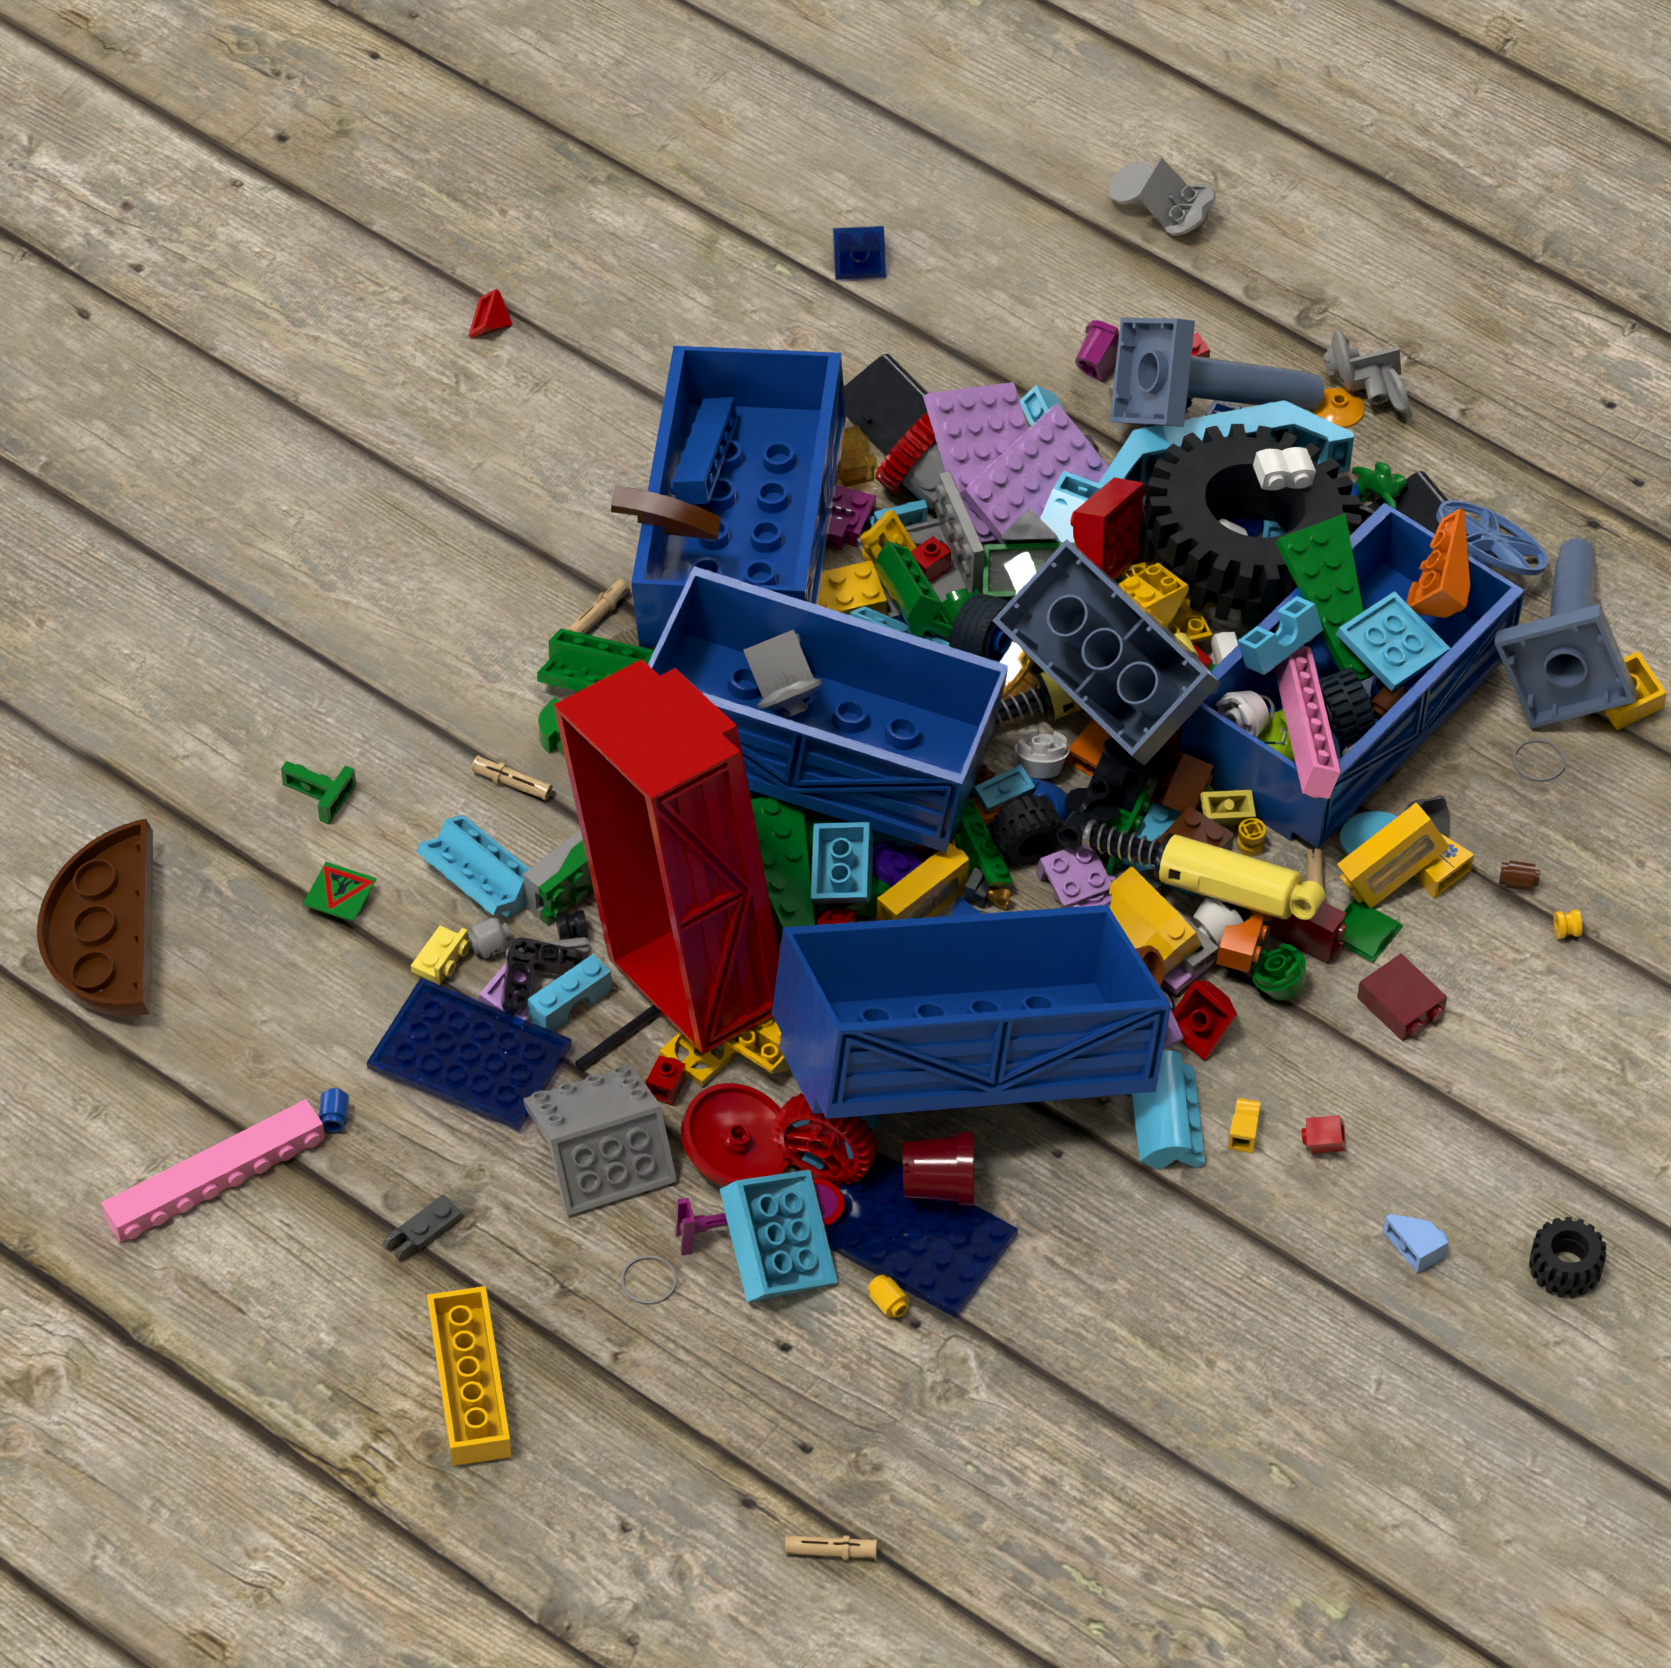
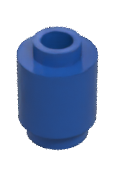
(334, 1109)

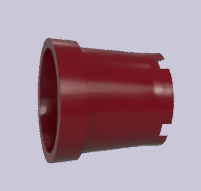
(940, 1169)

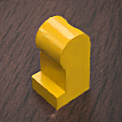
(1244, 1125)

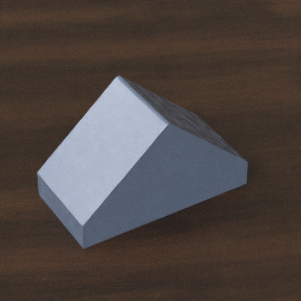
(1106, 651)

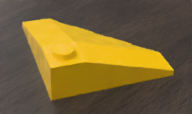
(1151, 919)

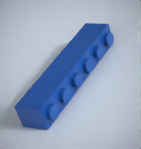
(705, 451)

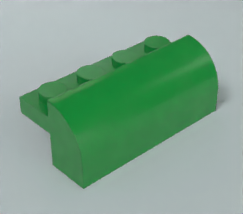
(911, 591)
(583, 659)

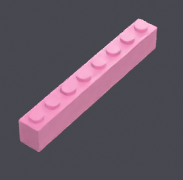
(1307, 723)
(213, 1171)

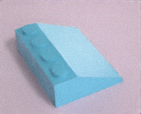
(778, 1235)

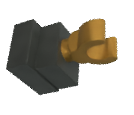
(978, 891)

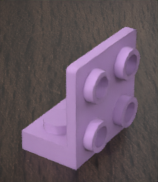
(1074, 874)

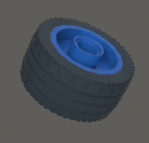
(975, 630)

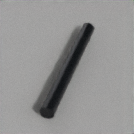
(617, 1037)

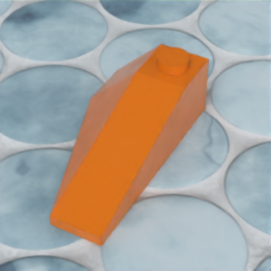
(1445, 574)

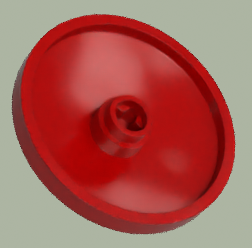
(732, 1134)

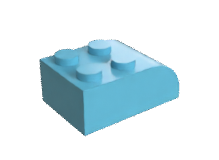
(842, 863)

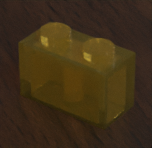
(856, 462)

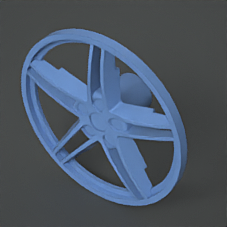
(1487, 542)

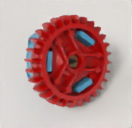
(827, 1147)

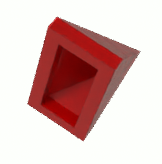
(490, 315)

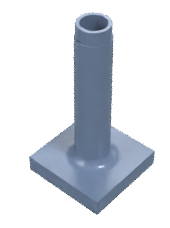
(1159, 374)
(1571, 658)

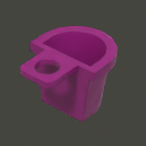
(1099, 350)

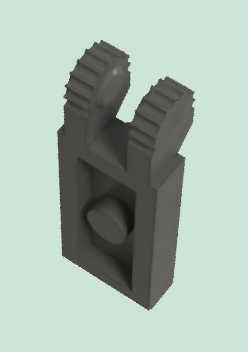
(423, 1227)

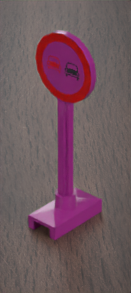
(829, 1200)

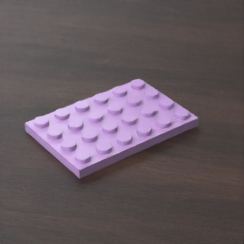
(973, 431)
(1030, 470)

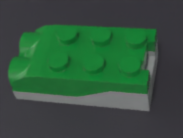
(558, 880)

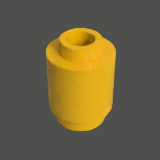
(888, 1296)

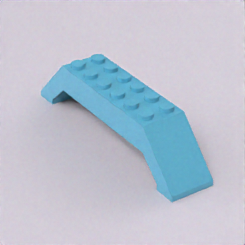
(1149, 444)

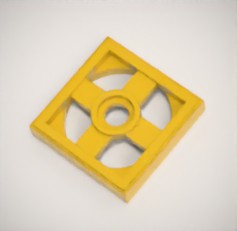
(700, 1076)

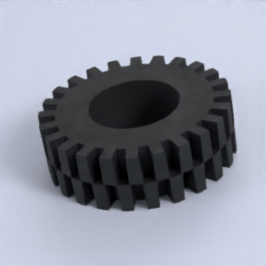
(1220, 477)

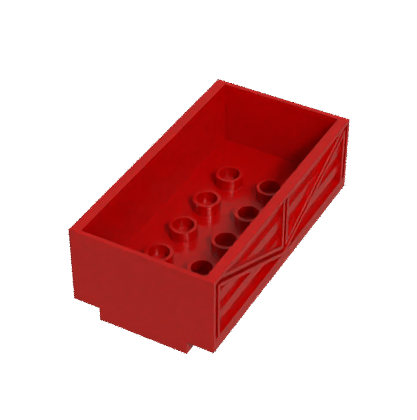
(673, 849)

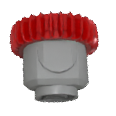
(914, 463)

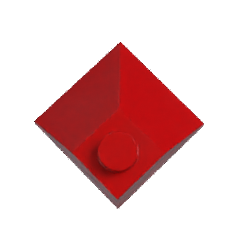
(1204, 1017)

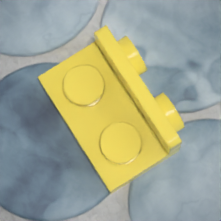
(441, 954)

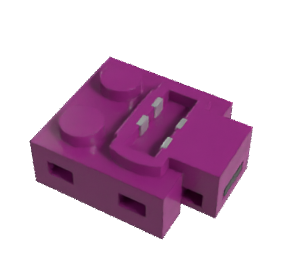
(849, 516)

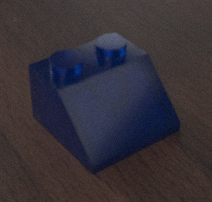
(858, 252)

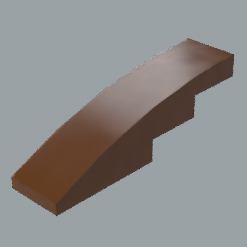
(661, 510)

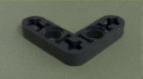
(526, 964)

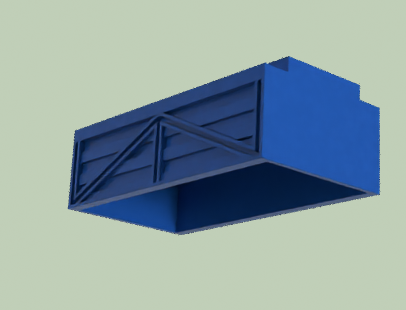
(772, 484)
(1386, 560)
(884, 736)
(967, 1011)

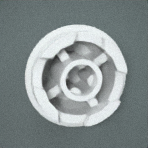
(1245, 710)
(1042, 753)
(1213, 918)

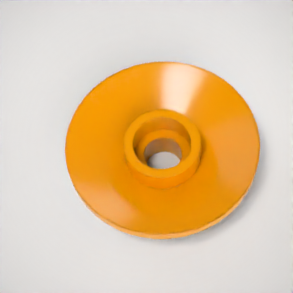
(1340, 407)

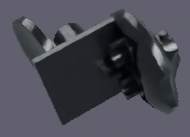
(1114, 784)

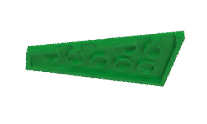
(1326, 575)
(785, 860)

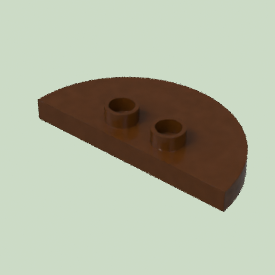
(100, 922)

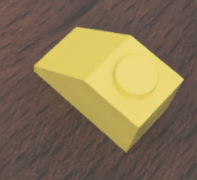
(1228, 806)

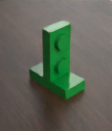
(329, 792)

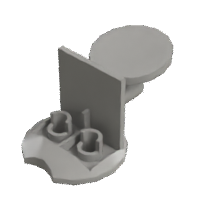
(1164, 195)
(1372, 372)
(782, 674)

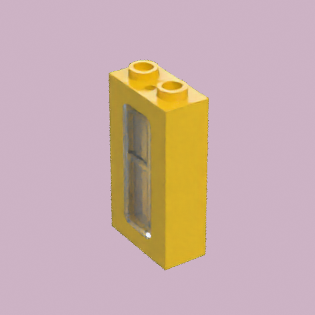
(1392, 856)
(927, 888)

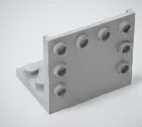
(959, 535)
(603, 1138)

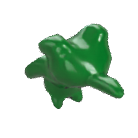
(1379, 483)

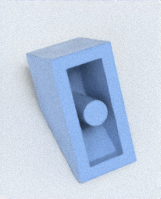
(1416, 1240)

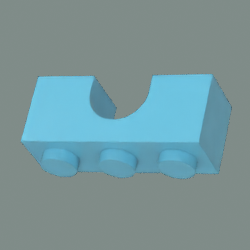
(1297, 626)
(552, 1003)

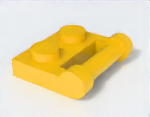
(887, 529)

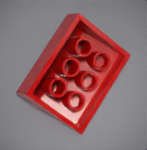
(1110, 525)

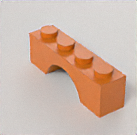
(1240, 942)

